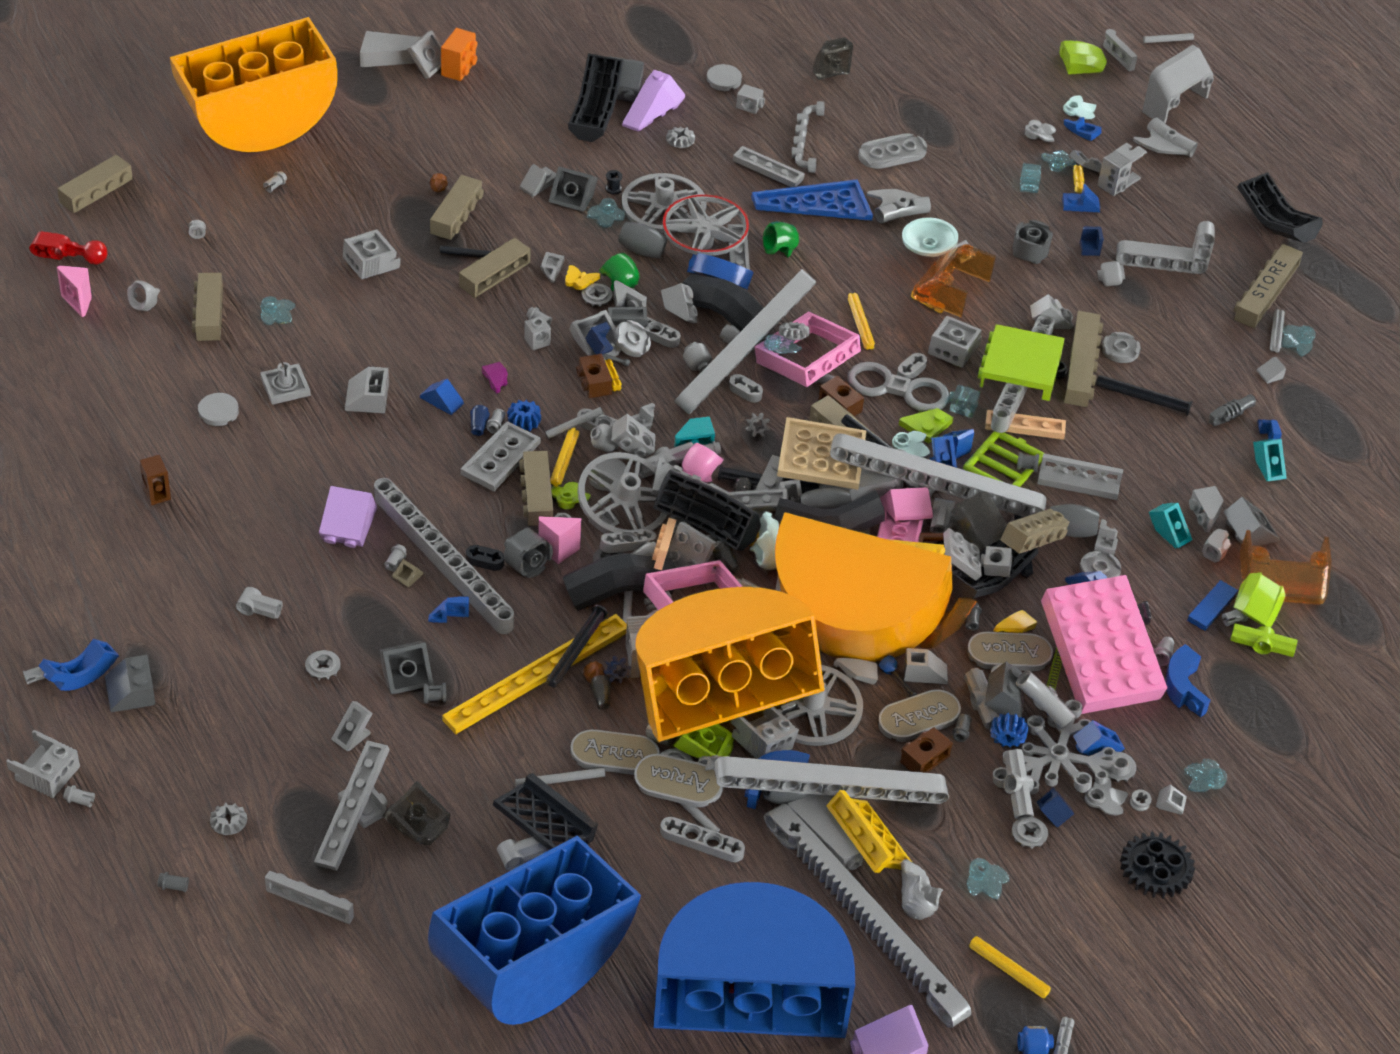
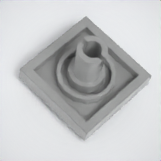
(285, 383)
(689, 546)
(962, 553)

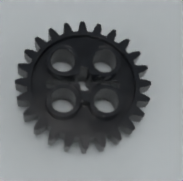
(1157, 865)

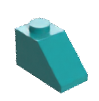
(696, 431)
(1270, 459)
(1171, 524)

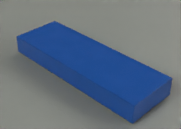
(1212, 605)

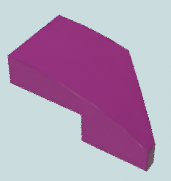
(496, 374)

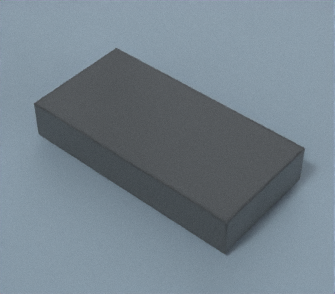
(622, 314)

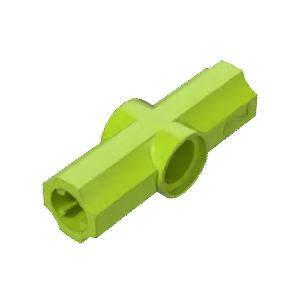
(1264, 640)

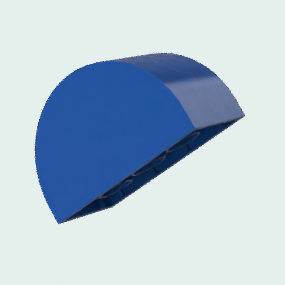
(535, 931)
(776, 946)

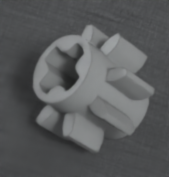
(759, 429)

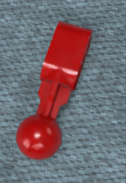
(58, 245)

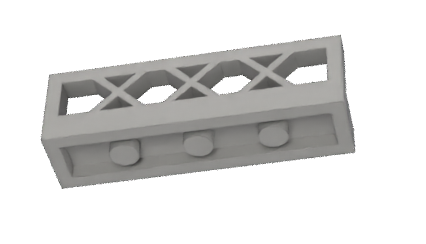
(1079, 479)

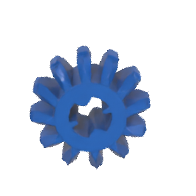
(524, 415)
(1009, 730)

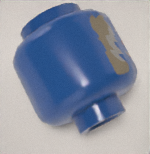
(1035, 1040)

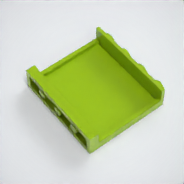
(1022, 358)

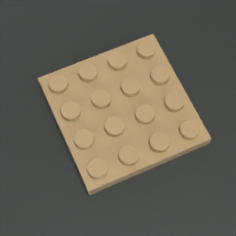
(808, 458)

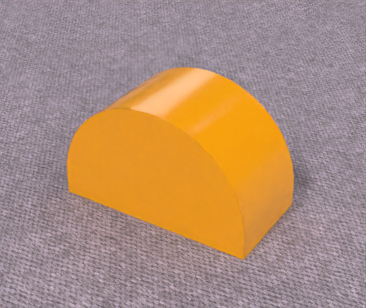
(259, 86)
(863, 589)
(725, 657)

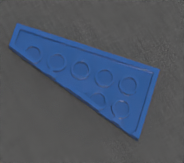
(832, 199)

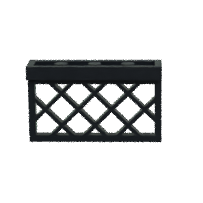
(554, 807)

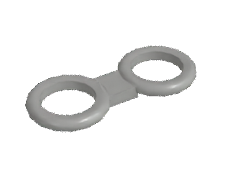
(898, 386)

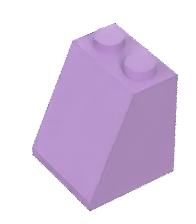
(347, 517)
(891, 1034)

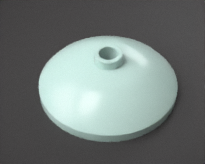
(930, 237)

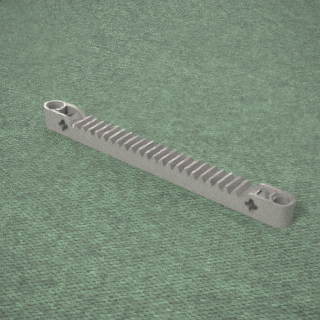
(941, 994)

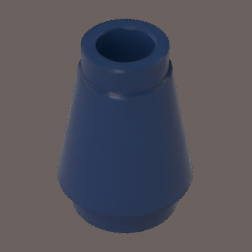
(479, 416)

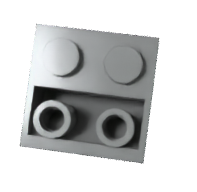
(368, 391)

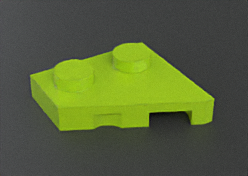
(929, 422)

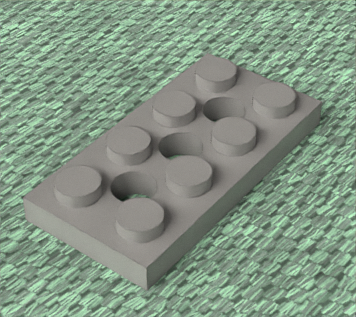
(497, 446)

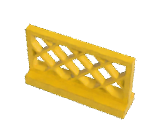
(867, 832)

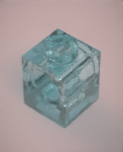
(1030, 178)
(964, 401)

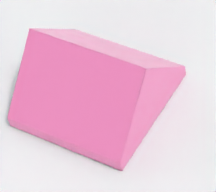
(75, 287)
(908, 503)
(562, 534)

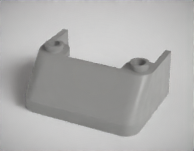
(1174, 77)

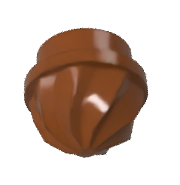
(438, 182)
(592, 670)

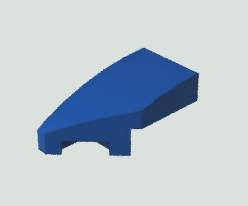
(1082, 129)
(1270, 428)
(450, 607)

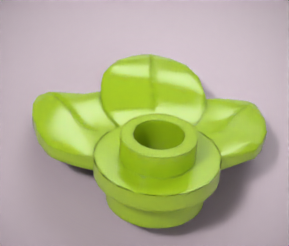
(567, 495)

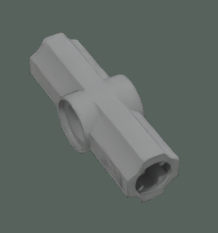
(672, 456)
(977, 686)
(1018, 783)

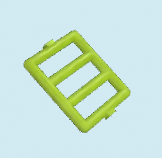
(989, 444)

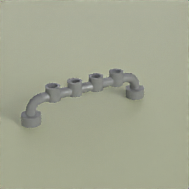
(801, 131)

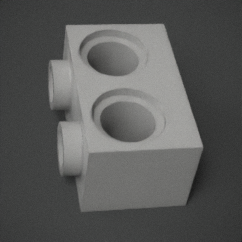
(633, 437)

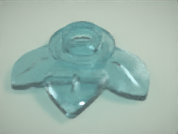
(1058, 160)
(606, 213)
(276, 310)
(1295, 337)
(781, 345)
(1205, 776)
(988, 881)

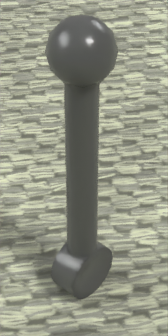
(626, 362)

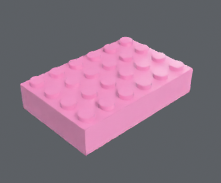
(1103, 644)

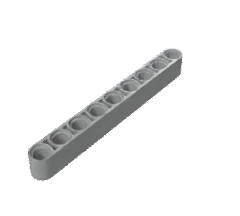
(1013, 394)

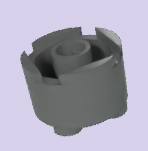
(1032, 241)
(527, 552)

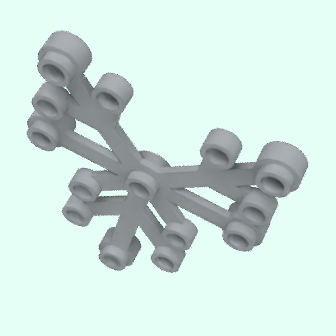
(1058, 755)

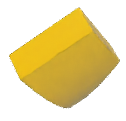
(1016, 623)

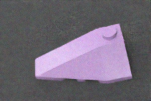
(654, 99)

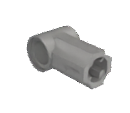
(941, 515)
(254, 602)
(515, 853)

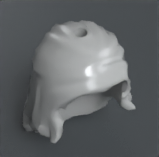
(918, 896)

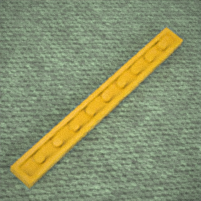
(528, 678)

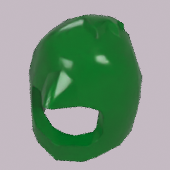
(780, 237)
(621, 268)

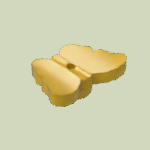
(580, 280)

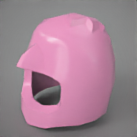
(701, 462)

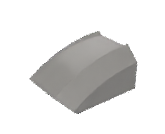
(580, 329)

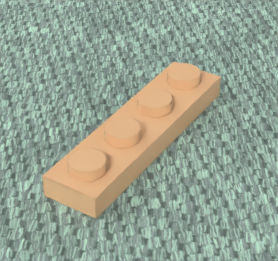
(1033, 425)
(663, 543)

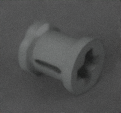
(1028, 461)
(434, 692)

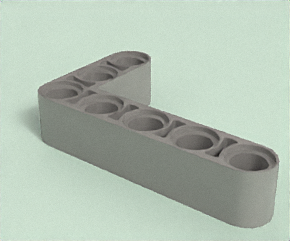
(1169, 257)

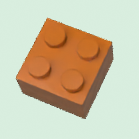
(458, 54)

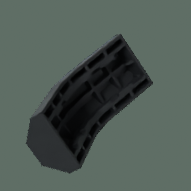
(596, 97)
(1275, 212)
(724, 298)
(708, 510)
(853, 516)
(609, 577)
(966, 587)

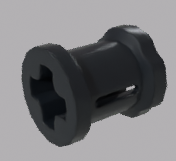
(613, 178)

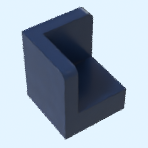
(1091, 241)
(597, 339)
(1055, 807)

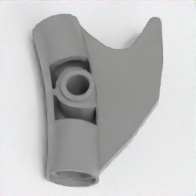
(1166, 140)
(898, 204)
(1045, 698)

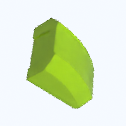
(1082, 57)
(1260, 599)
(706, 742)

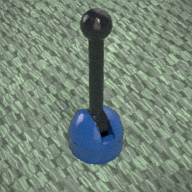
(889, 666)

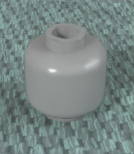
(1111, 273)
(697, 356)
(601, 438)

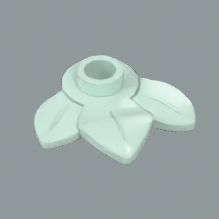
(1077, 107)
(911, 443)

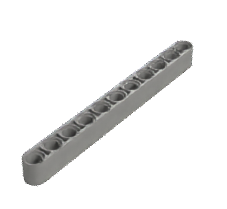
(745, 342)
(934, 475)
(444, 556)
(829, 779)

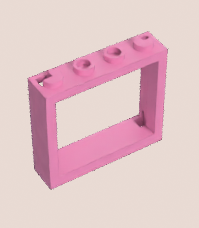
(847, 342)
(661, 581)

